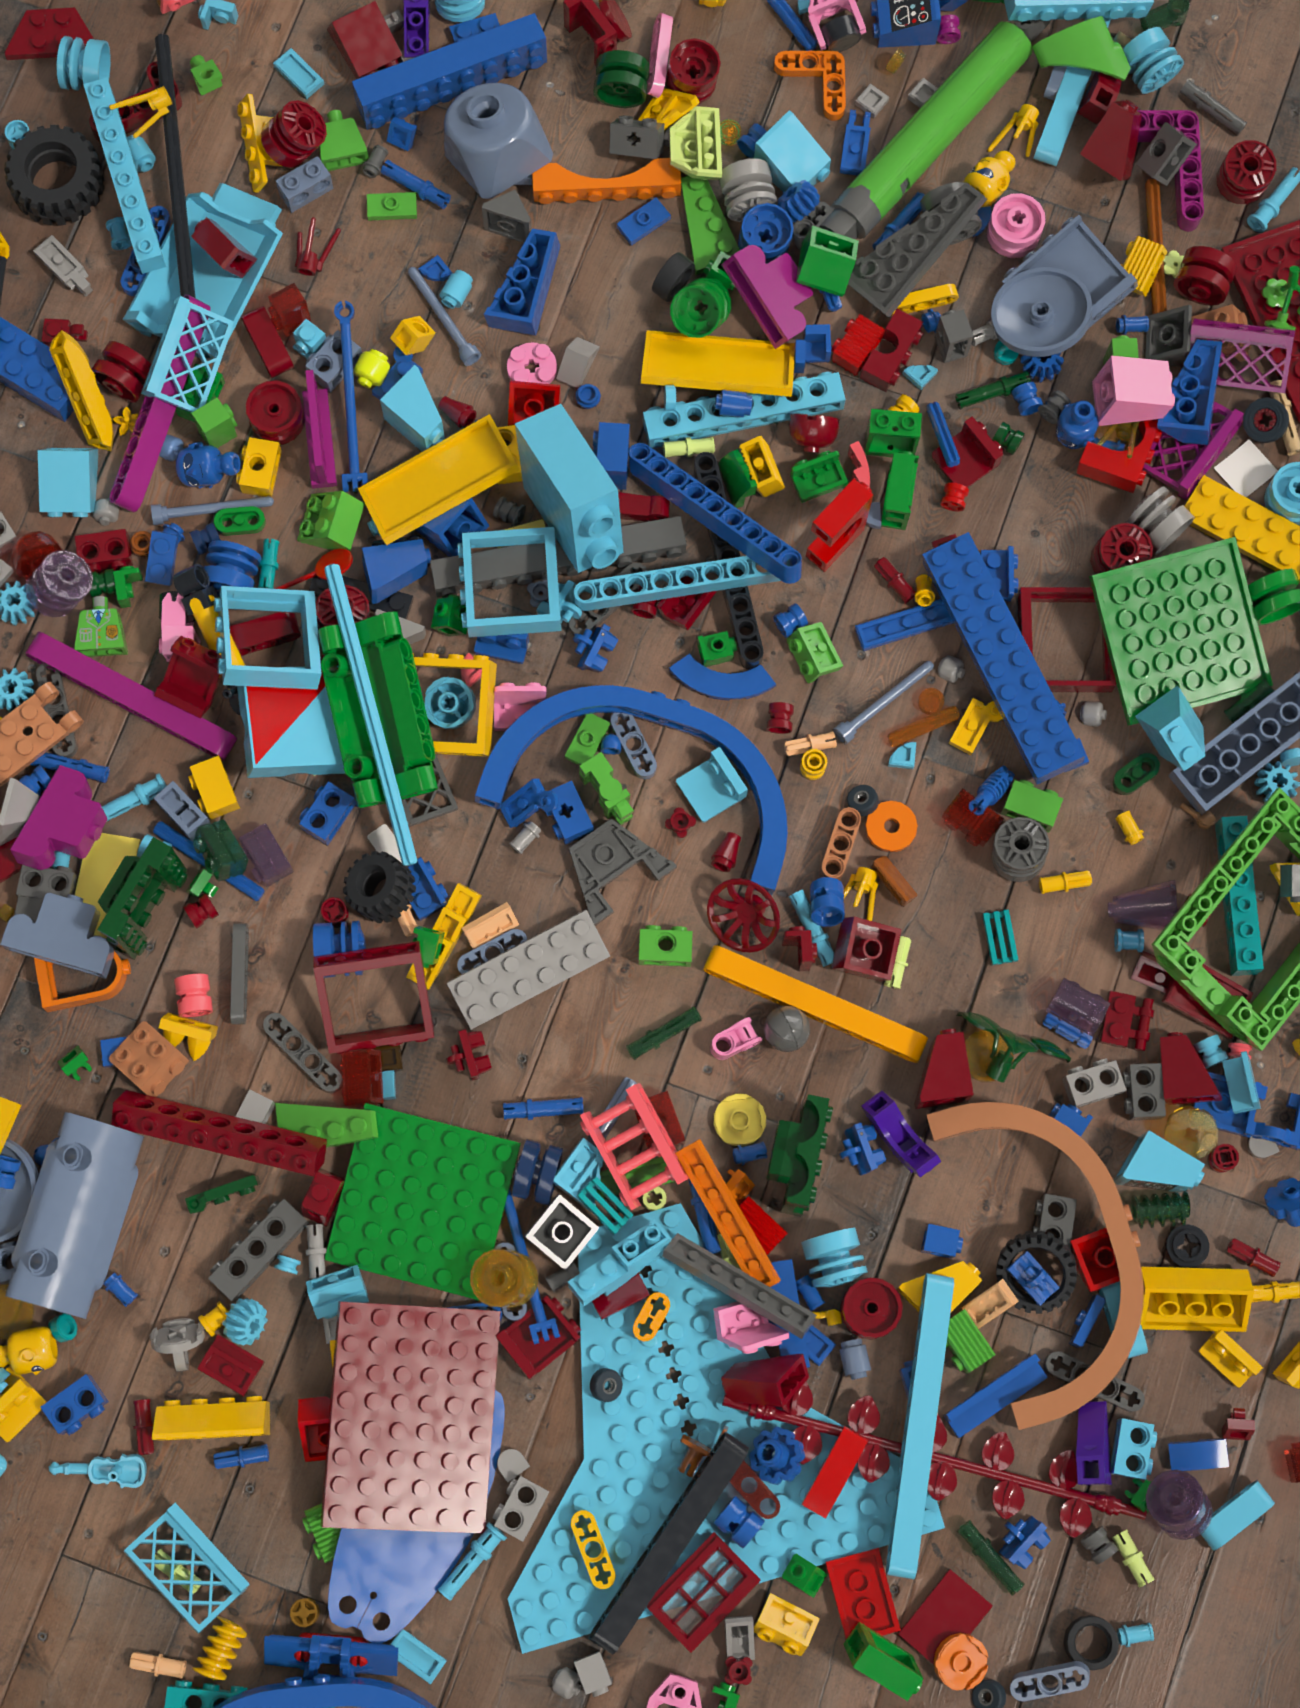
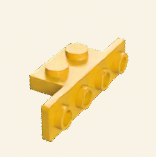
(251, 133)

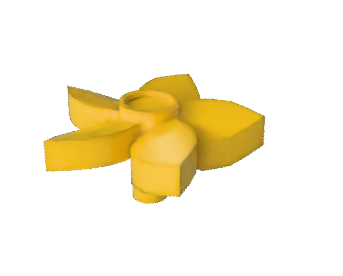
(127, 421)

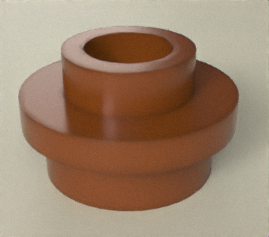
(136, 539)

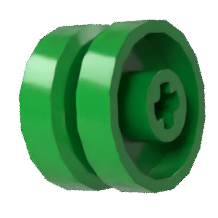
(1275, 596)

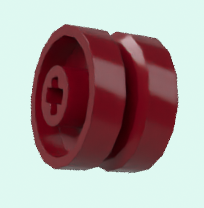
(1205, 275)
(122, 371)
(275, 412)
(885, 1301)

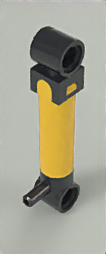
(199, 601)

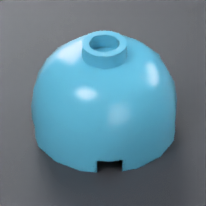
(449, 703)

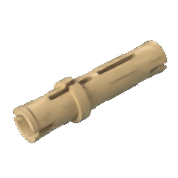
(1290, 437)

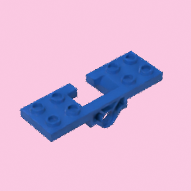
(1244, 1124)

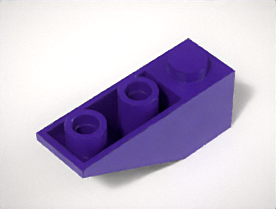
(416, 27)
(1093, 1445)

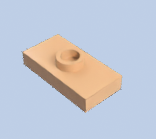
(490, 926)
(990, 1303)

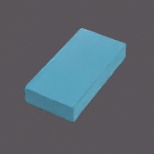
(298, 73)
(418, 1656)

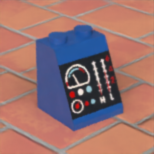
(905, 22)

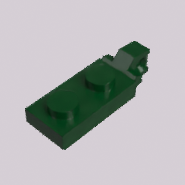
(221, 1194)

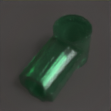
(1165, 16)

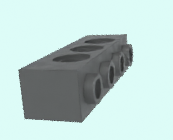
(235, 1286)

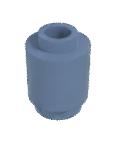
(855, 1359)

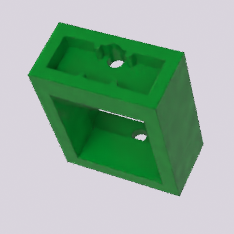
(880, 433)
(883, 1661)

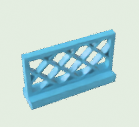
(166, 349)
(204, 1550)

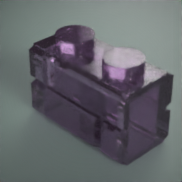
(265, 855)
(1078, 1006)

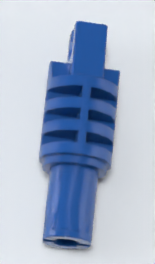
(992, 789)

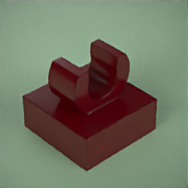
(1237, 1426)

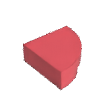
(470, 676)

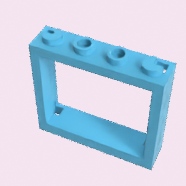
(268, 600)
(515, 624)

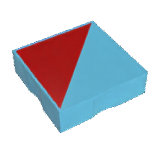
(289, 731)

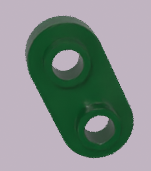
(1135, 774)

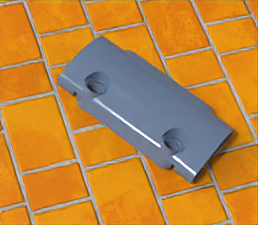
(75, 1215)

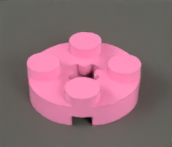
(532, 353)

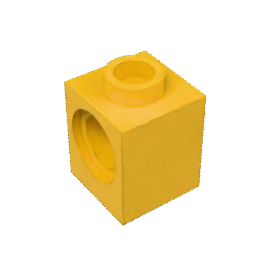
(412, 335)

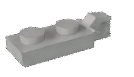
(63, 265)

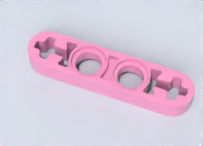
(659, 54)

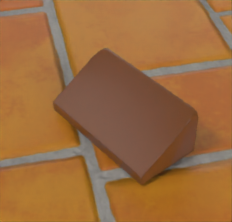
(893, 880)

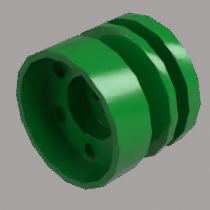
(695, 319)

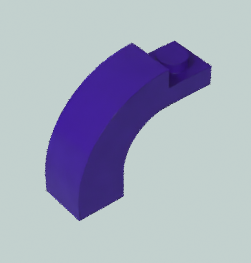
(899, 1135)

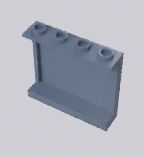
(1083, 255)

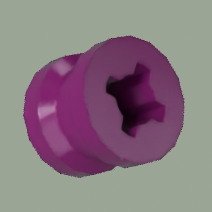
(948, 29)

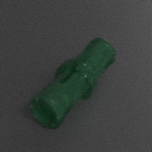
(1249, 701)

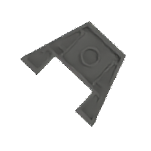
(607, 855)

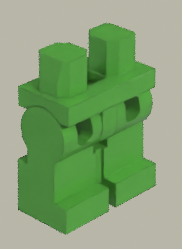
(611, 797)

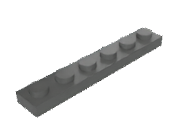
(739, 1285)

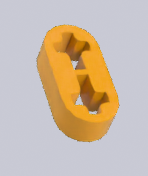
(645, 1313)

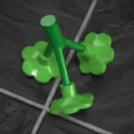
(1279, 294)

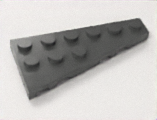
(907, 255)

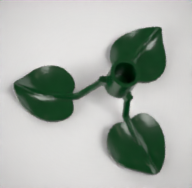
(1002, 1062)

